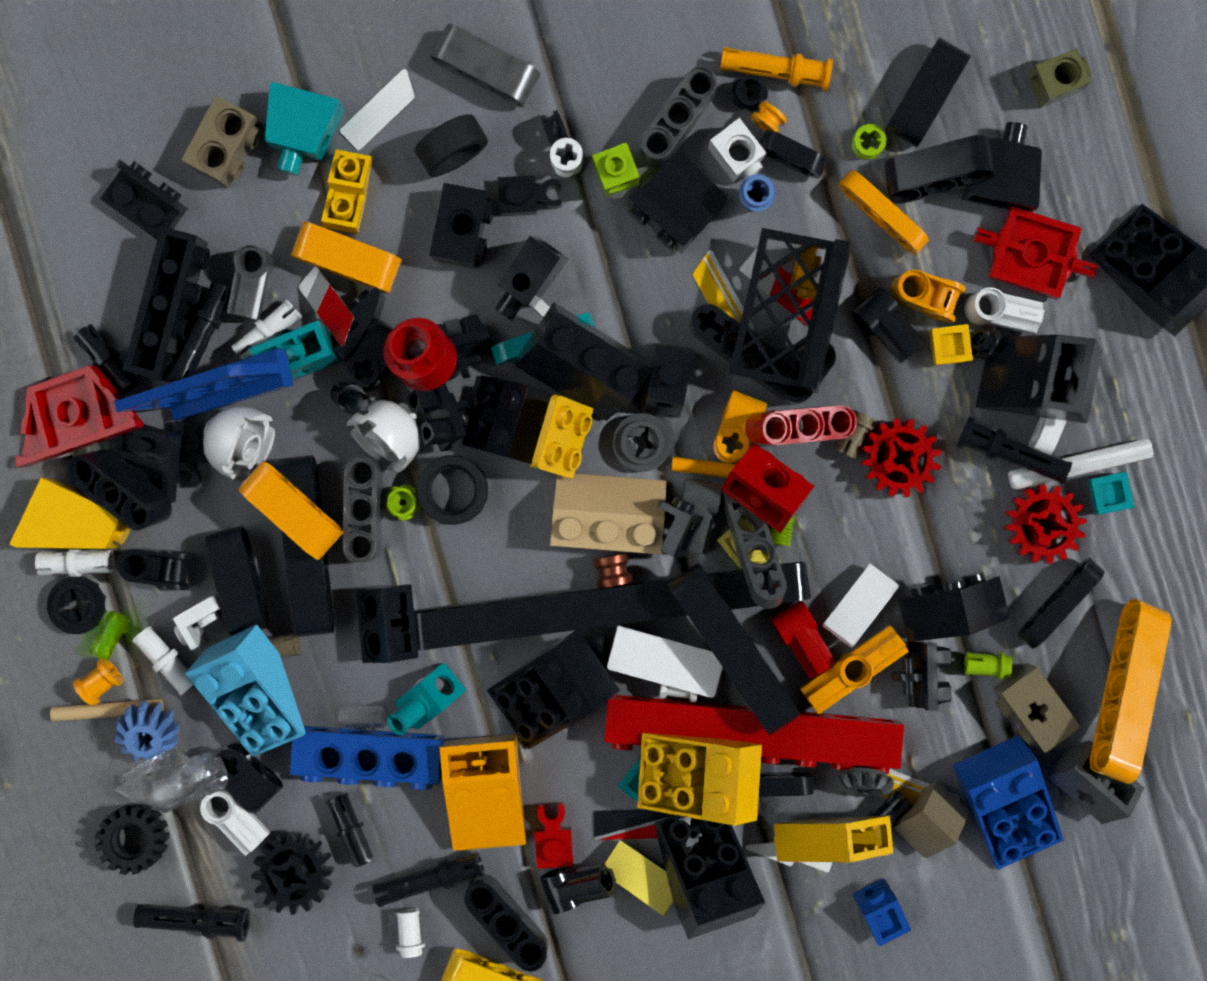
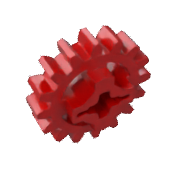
(909, 472)
(1050, 511)

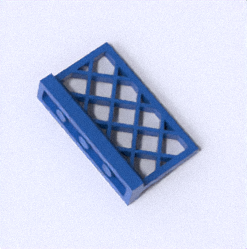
(215, 387)

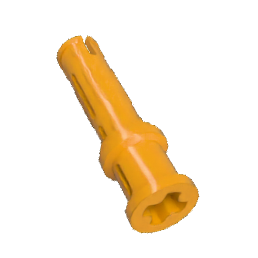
(793, 69)

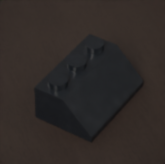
(583, 363)

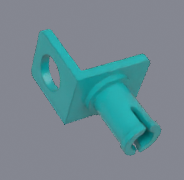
(424, 701)

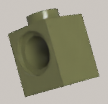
(1048, 88)

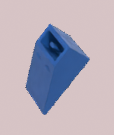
(1008, 801)

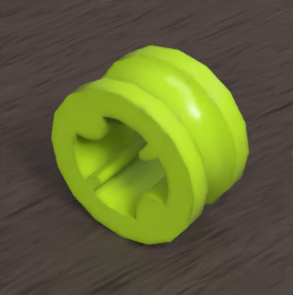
(871, 152)

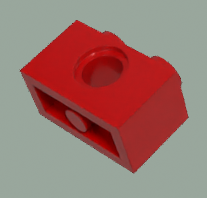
(767, 487)

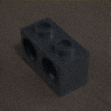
(386, 623)

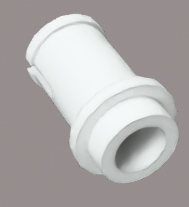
(409, 933)

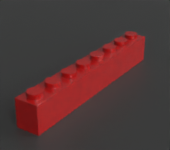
(806, 740)

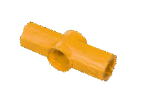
(874, 656)

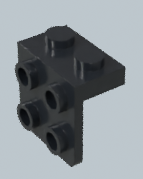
(676, 203)

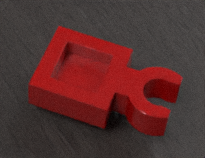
(554, 842)

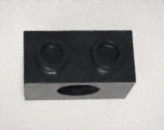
(457, 204)

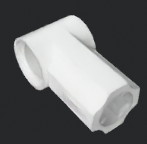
(1006, 311)
(236, 823)

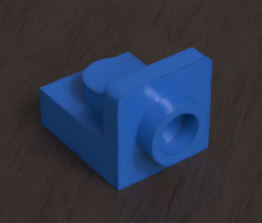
(881, 912)

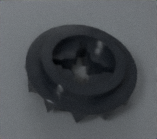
(63, 594)

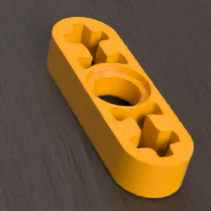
(883, 212)

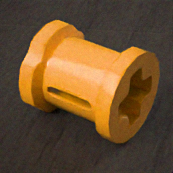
(98, 682)

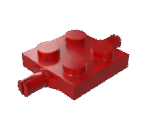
(1034, 253)

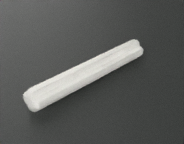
(1088, 462)

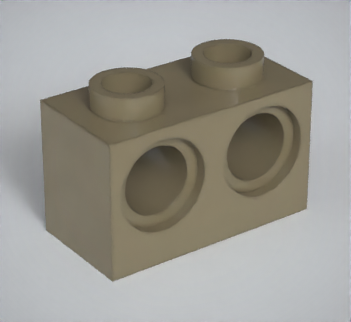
(213, 138)

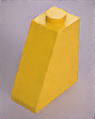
(66, 519)
(833, 839)

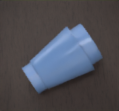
(758, 185)

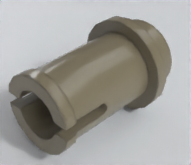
(863, 426)
(287, 645)

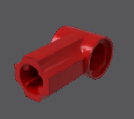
(799, 631)

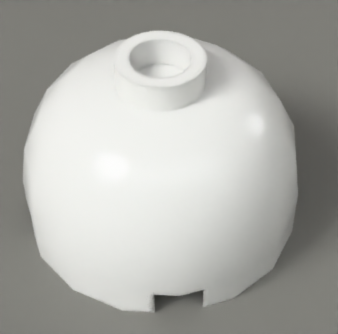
(387, 432)
(238, 440)

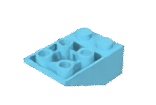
(249, 690)

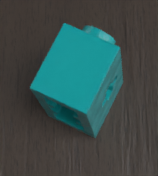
(306, 349)

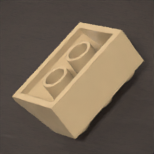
(608, 513)

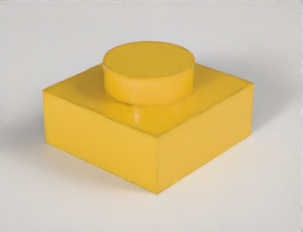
(950, 345)

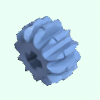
(146, 731)

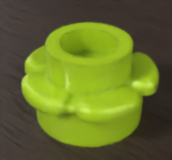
(393, 502)

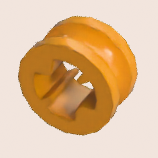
(768, 117)

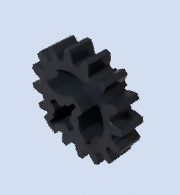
(278, 869)

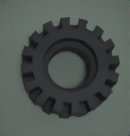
(117, 854)

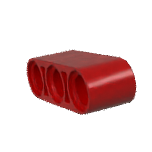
(815, 420)

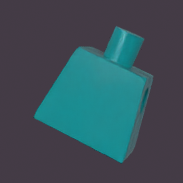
(300, 125)

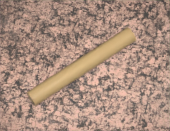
(101, 710)

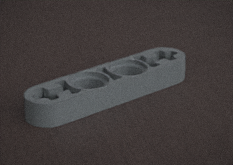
(756, 540)

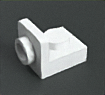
(203, 614)

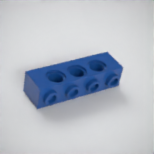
(310, 764)

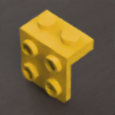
(562, 436)

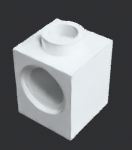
(737, 135)

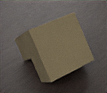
(933, 821)

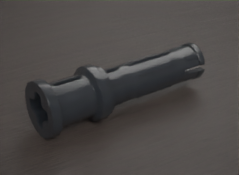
(996, 444)
(209, 927)

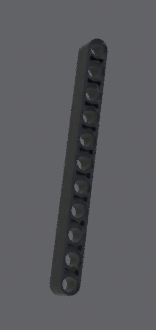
(585, 609)

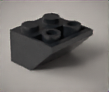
(506, 418)

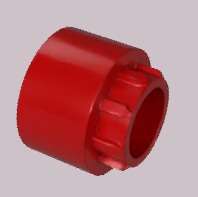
(432, 366)

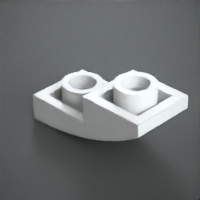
(860, 605)

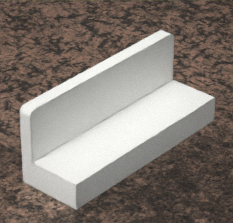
(664, 662)

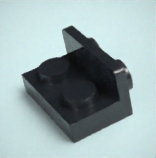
(142, 200)

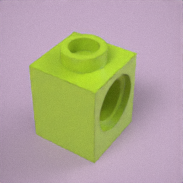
(615, 170)

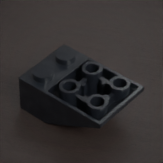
(1156, 268)
(1042, 377)
(553, 690)
(707, 874)

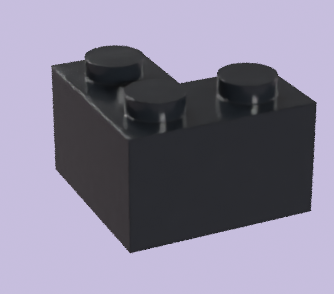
(955, 610)

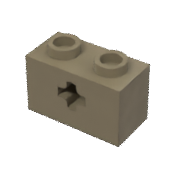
(1053, 719)

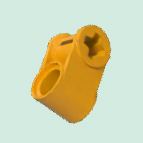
(934, 297)
(733, 425)

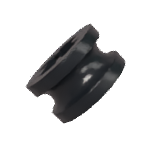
(554, 127)

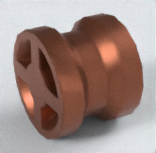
(612, 570)

